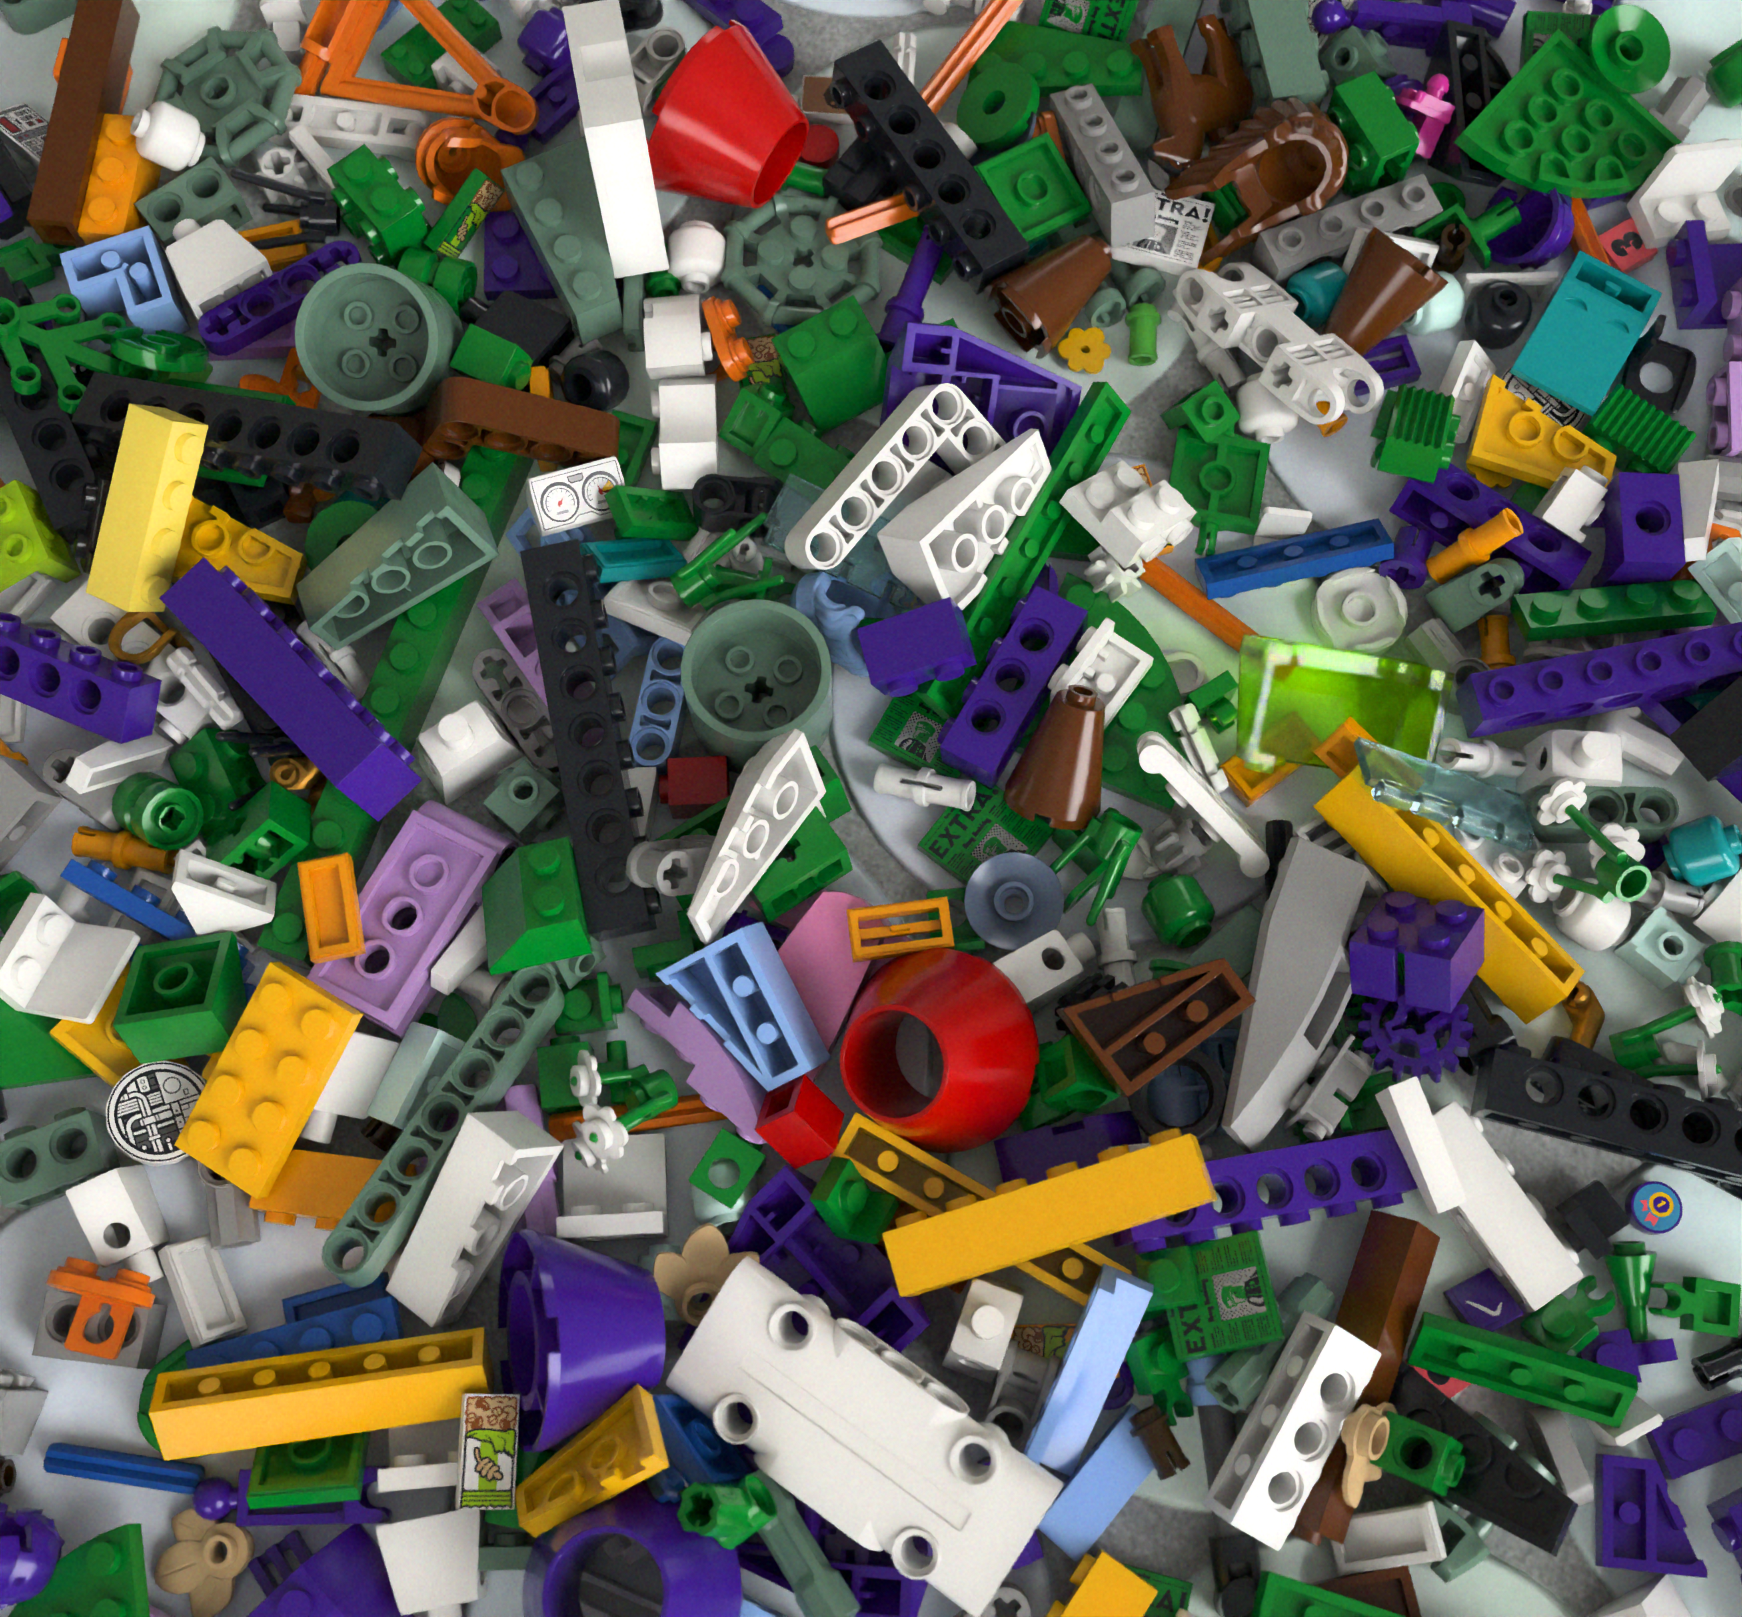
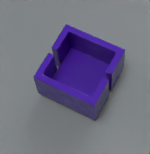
(1439, 945)

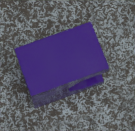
(1630, 553)

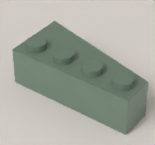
(1278, 49)
(564, 224)
(397, 559)

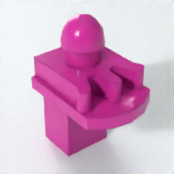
(1429, 110)

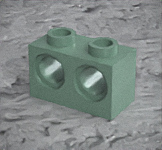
(190, 199)
(55, 1165)

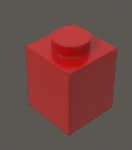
(694, 784)
(800, 1122)

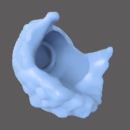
(836, 612)

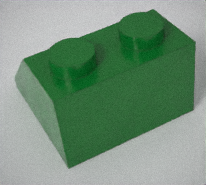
(834, 364)
(535, 908)
(182, 998)

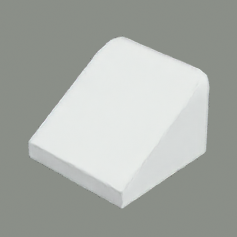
(1638, 1421)

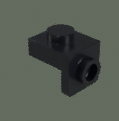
(1591, 1219)

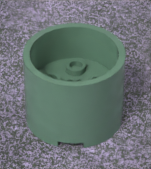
(344, 330)
(753, 651)

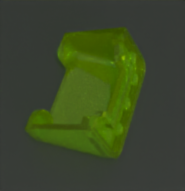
(1303, 691)

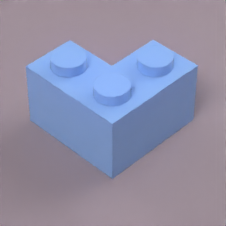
(128, 275)

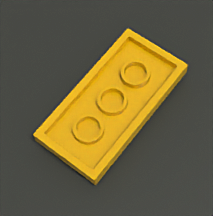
(268, 1079)

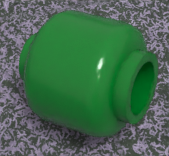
(1726, 75)
(1178, 910)

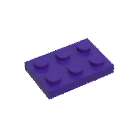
(512, 261)

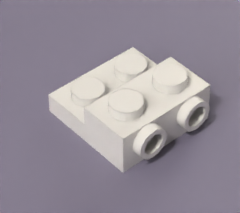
(1129, 514)

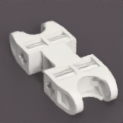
(1294, 358)

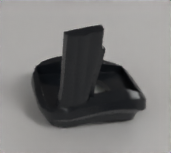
(1676, 358)

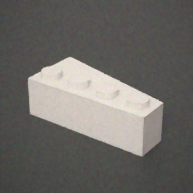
(471, 1212)

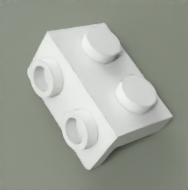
(1106, 665)

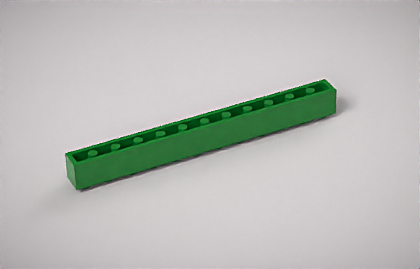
(399, 696)

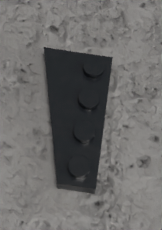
(1494, 1478)

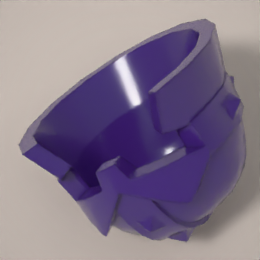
(1540, 236)
(27, 1553)

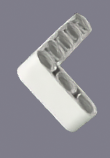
(896, 468)

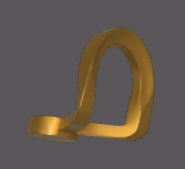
(130, 620)

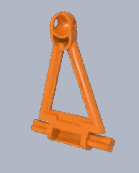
(343, 34)

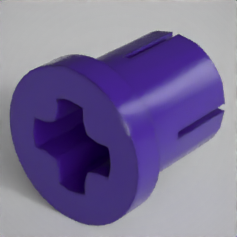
(1409, 561)

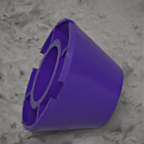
(575, 1334)
(695, 1569)

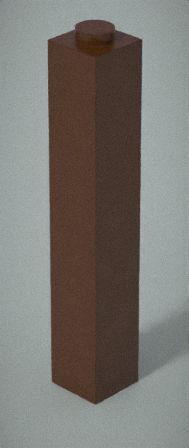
(87, 88)
(1380, 1312)

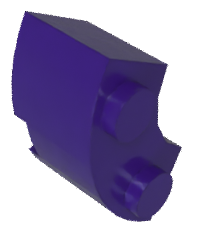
(1046, 1147)

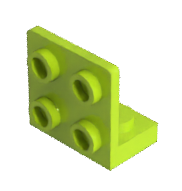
(29, 539)

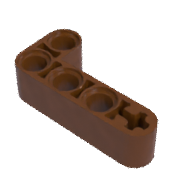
(515, 422)

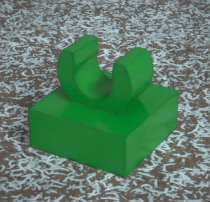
(1214, 702)

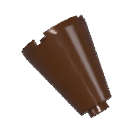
(1049, 292)
(1381, 293)
(1062, 762)

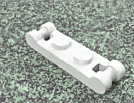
(354, 123)
(1188, 787)

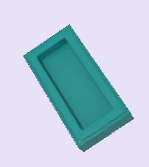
(635, 559)

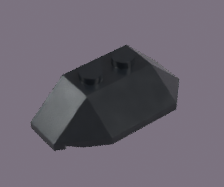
(1475, 79)

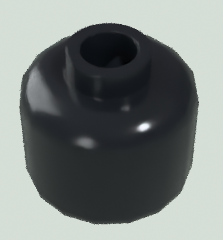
(1498, 314)
(595, 380)

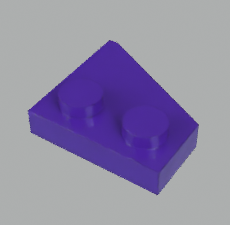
(1638, 1521)

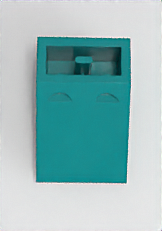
(1585, 333)

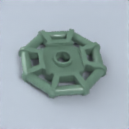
(208, 69)
(794, 240)

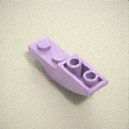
(1725, 387)
(512, 622)
(717, 1074)

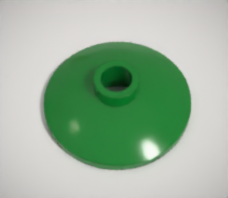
(1629, 49)

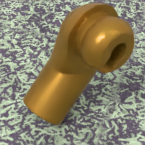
(1584, 1014)

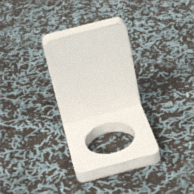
(1281, 524)

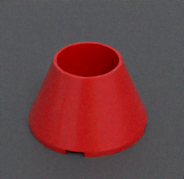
(726, 123)
(984, 1043)

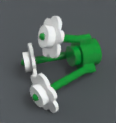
(1639, 1046)
(602, 1132)

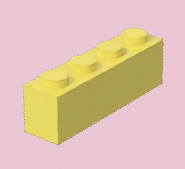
(146, 508)

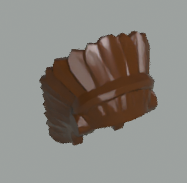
(1279, 162)

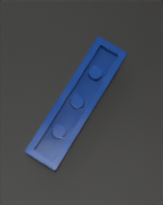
(1294, 559)
(137, 905)
(350, 1326)

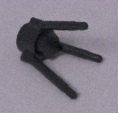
(316, 213)
(279, 747)

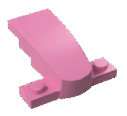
(822, 962)

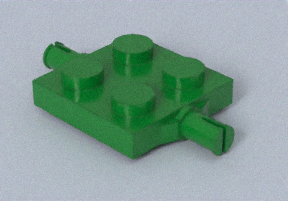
(1220, 482)

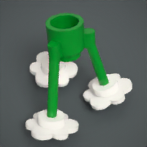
(1613, 852)

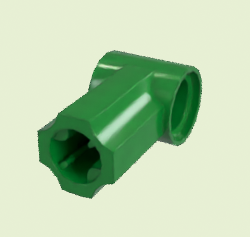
(727, 1511)

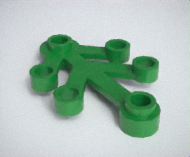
(59, 346)

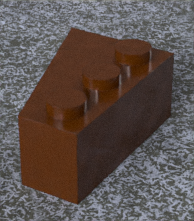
(1155, 1022)

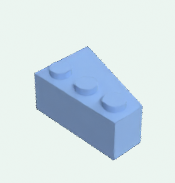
(751, 1004)

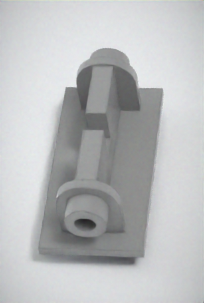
(1339, 1072)

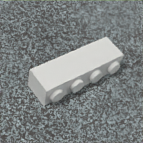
(1500, 1219)

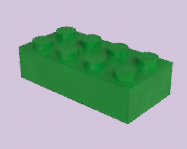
(413, 54)

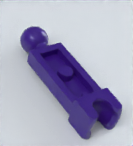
(1397, 22)
(557, 106)
(217, 1496)

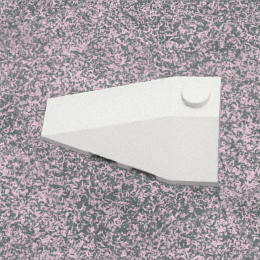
(953, 531)
(762, 815)

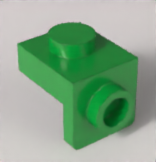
(658, 956)
(1364, 1111)

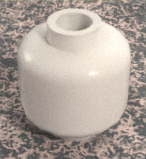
(167, 136)
(696, 256)
(1263, 413)
(1590, 920)

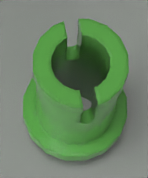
(1142, 334)

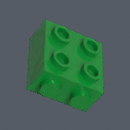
(1376, 134)
(378, 206)

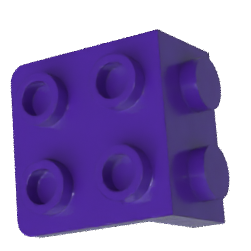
(1701, 276)

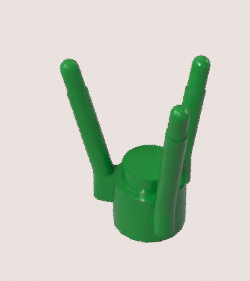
(698, 579)
(1114, 842)

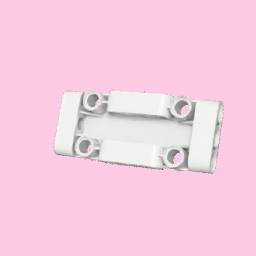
(863, 1436)

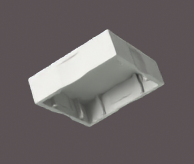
(615, 137)

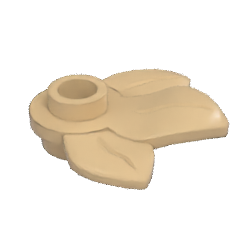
(699, 1269)
(1365, 1440)
(197, 1562)

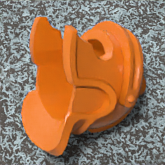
(451, 151)

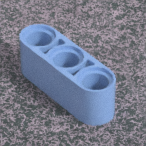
(659, 686)
(1097, 1488)

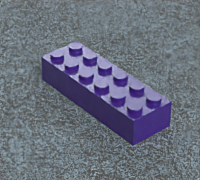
(294, 687)

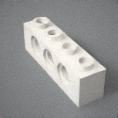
(90, 619)
(1291, 1430)

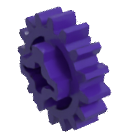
(1419, 1049)

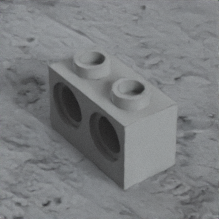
(137, 1353)

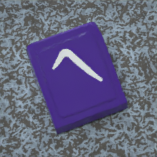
(1483, 1302)

